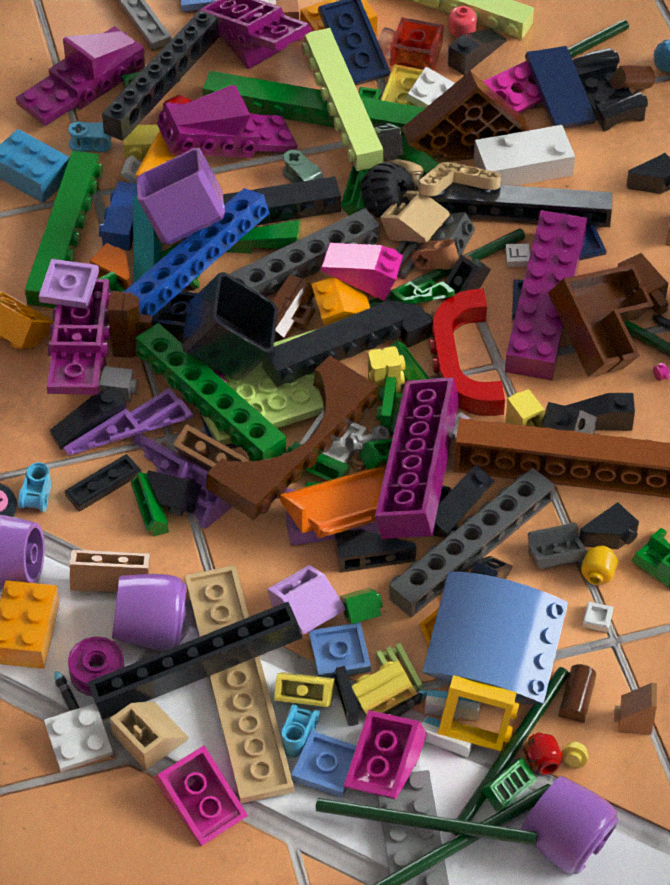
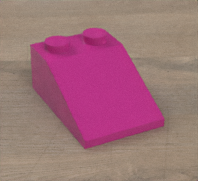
(363, 266)
(385, 754)
(200, 795)

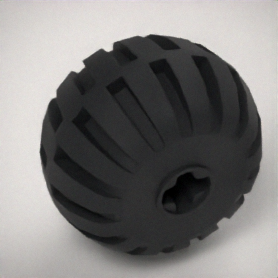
(385, 186)

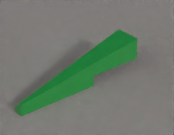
(269, 236)

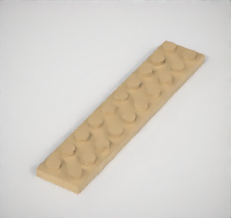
(241, 693)

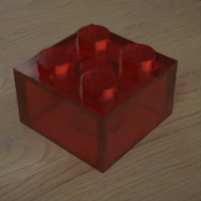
(416, 44)

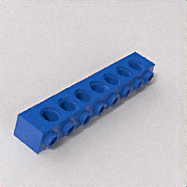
(198, 252)

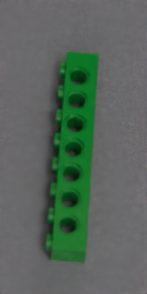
(210, 395)

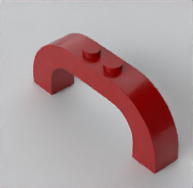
(454, 312)

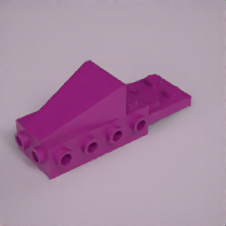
(255, 28)
(89, 70)
(222, 127)
(79, 344)

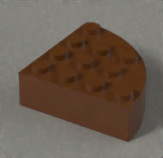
(460, 117)

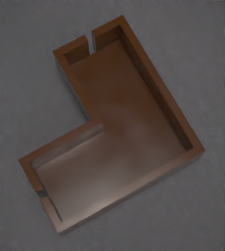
(595, 313)

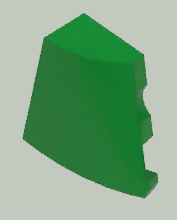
(422, 293)
(655, 557)

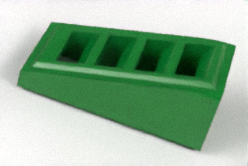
(372, 453)
(494, 795)

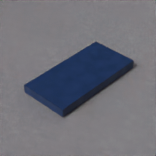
(355, 40)
(560, 87)

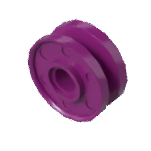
(89, 653)

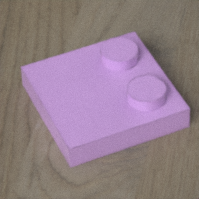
(68, 283)

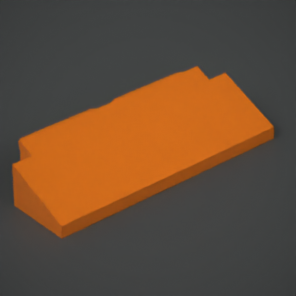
(336, 503)

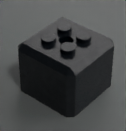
(230, 327)

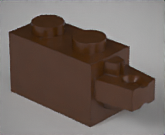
(652, 281)

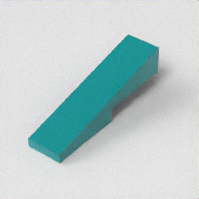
(146, 245)

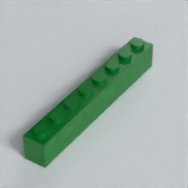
(65, 220)

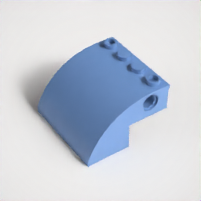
(496, 635)

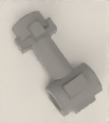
(356, 442)

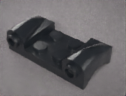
(608, 103)

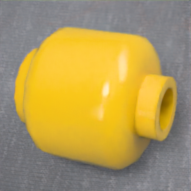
(599, 564)

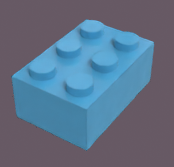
(31, 165)

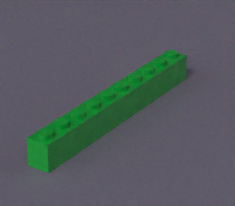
(301, 102)

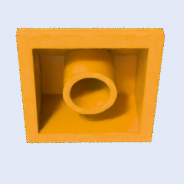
(338, 299)

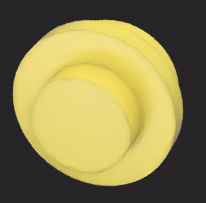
(575, 754)

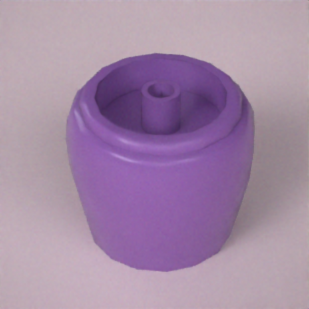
(20, 550)
(150, 611)
(571, 824)

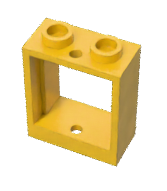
(482, 693)

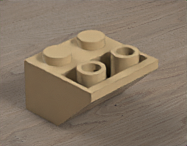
(416, 220)
(146, 732)

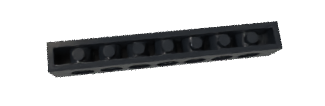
(160, 75)

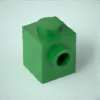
(361, 605)

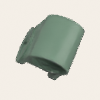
(300, 168)

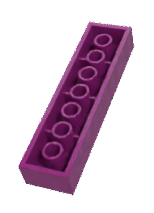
(537, 325)
(417, 459)

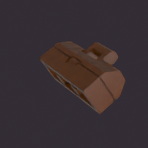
(291, 301)
(124, 323)

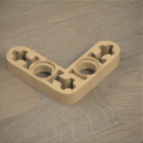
(447, 173)

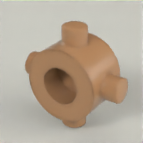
(357, 463)

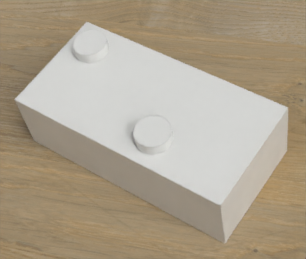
(527, 155)

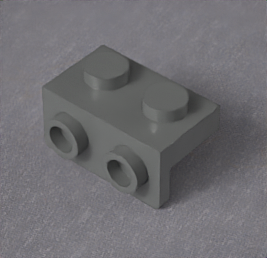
(455, 227)
(556, 546)

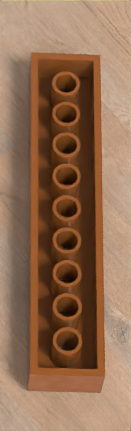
(564, 457)

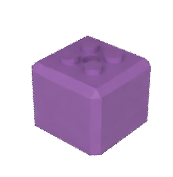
(181, 196)

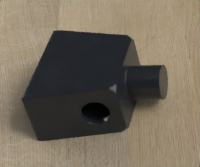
(568, 418)

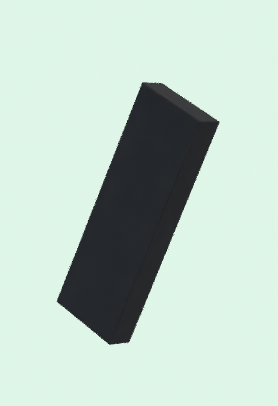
(102, 482)

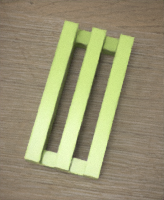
(391, 653)

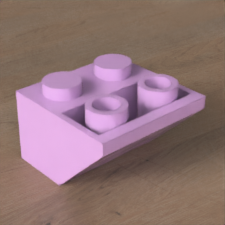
(309, 596)

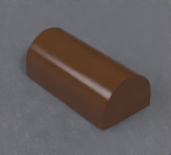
(633, 77)
(578, 693)

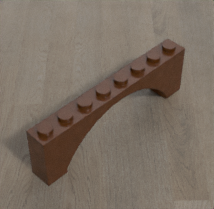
(257, 484)

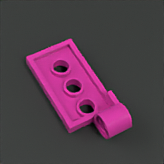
(516, 77)

